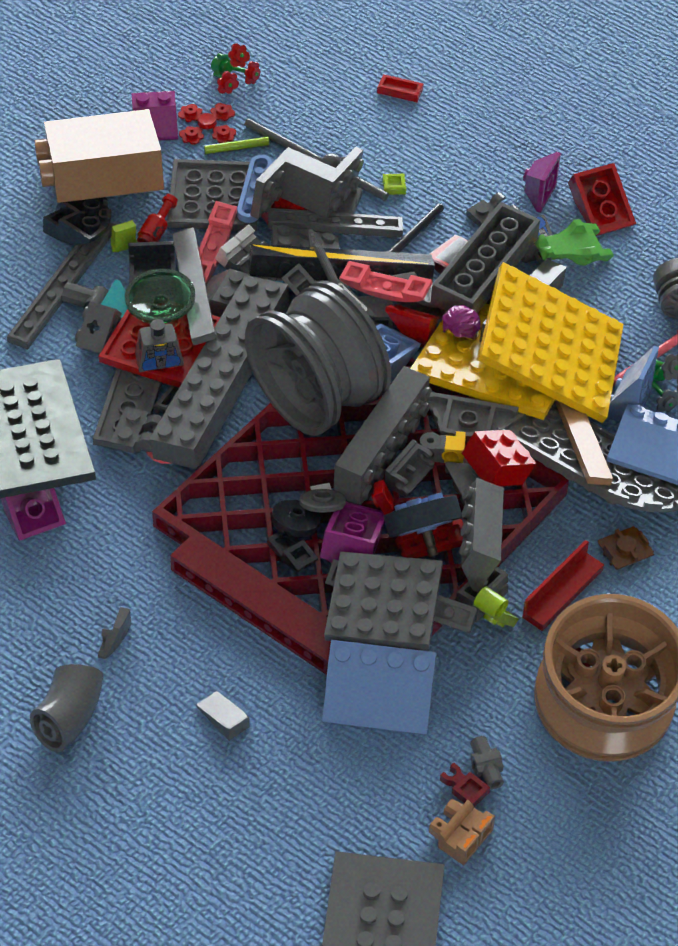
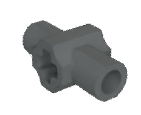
(487, 762)

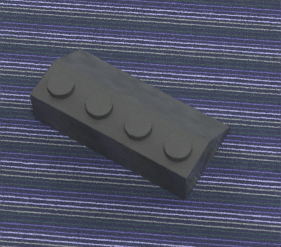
(481, 531)

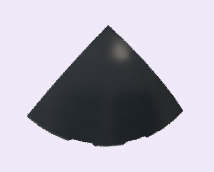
(78, 221)

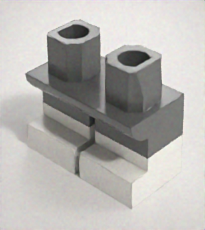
(236, 251)

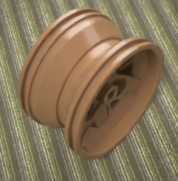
(580, 713)

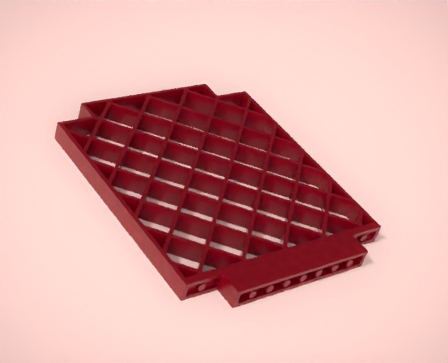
(272, 602)

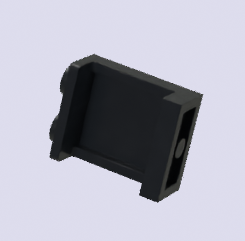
(150, 256)

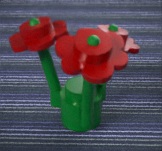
(223, 66)

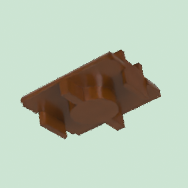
(625, 547)

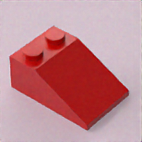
(602, 198)

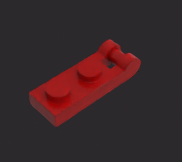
(445, 537)

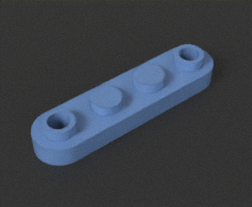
(256, 167)

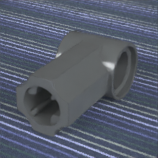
(82, 295)

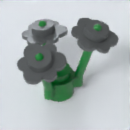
(663, 371)

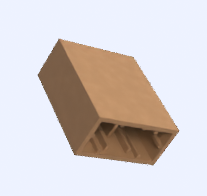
(100, 156)

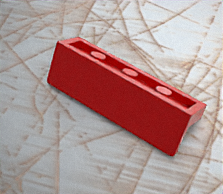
(561, 587)

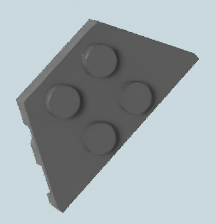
(467, 414)

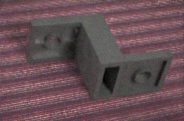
(306, 182)

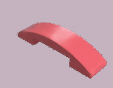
(216, 235)
(385, 286)

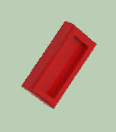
(400, 88)

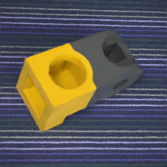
(444, 447)

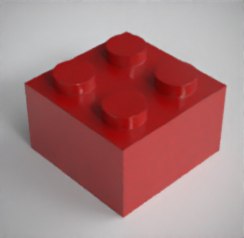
(498, 457)

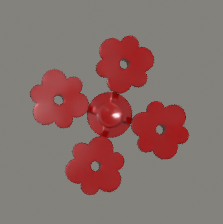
(207, 121)

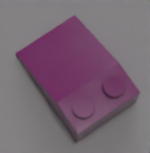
(353, 531)

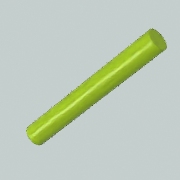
(236, 145)

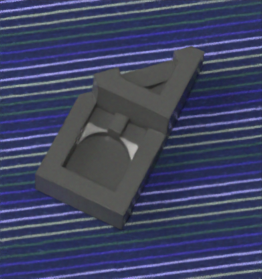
(114, 637)

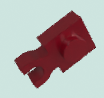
(465, 787)

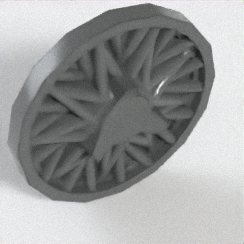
(322, 500)

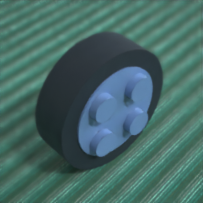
(423, 517)

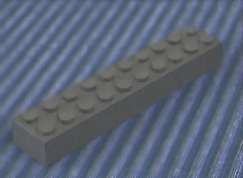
(215, 377)

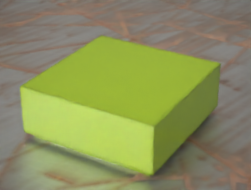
(394, 184)

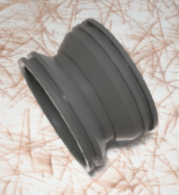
(318, 357)

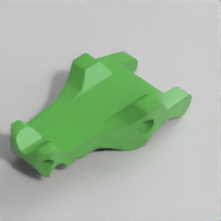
(575, 243)

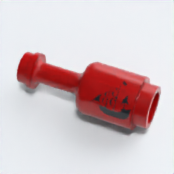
(155, 224)

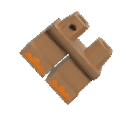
(463, 832)

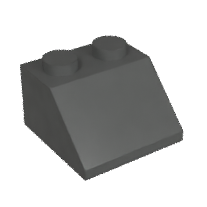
(222, 289)

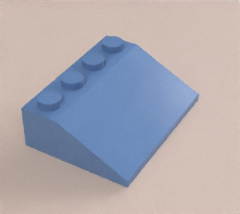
(647, 443)
(379, 687)

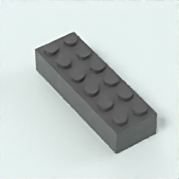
(474, 270)
(382, 436)

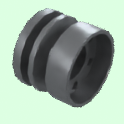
(666, 286)

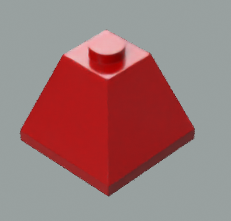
(413, 323)

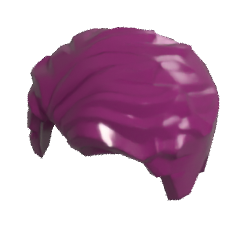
(462, 322)

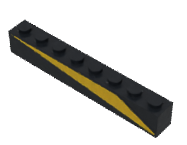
(279, 260)

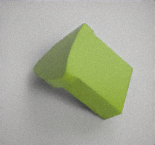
(123, 235)

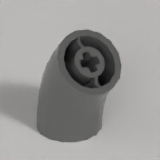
(67, 705)

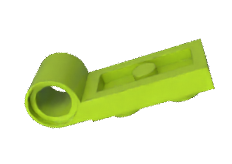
(494, 608)

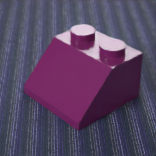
(162, 111)
(33, 512)

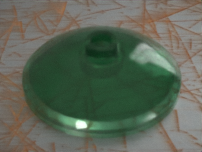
(160, 295)

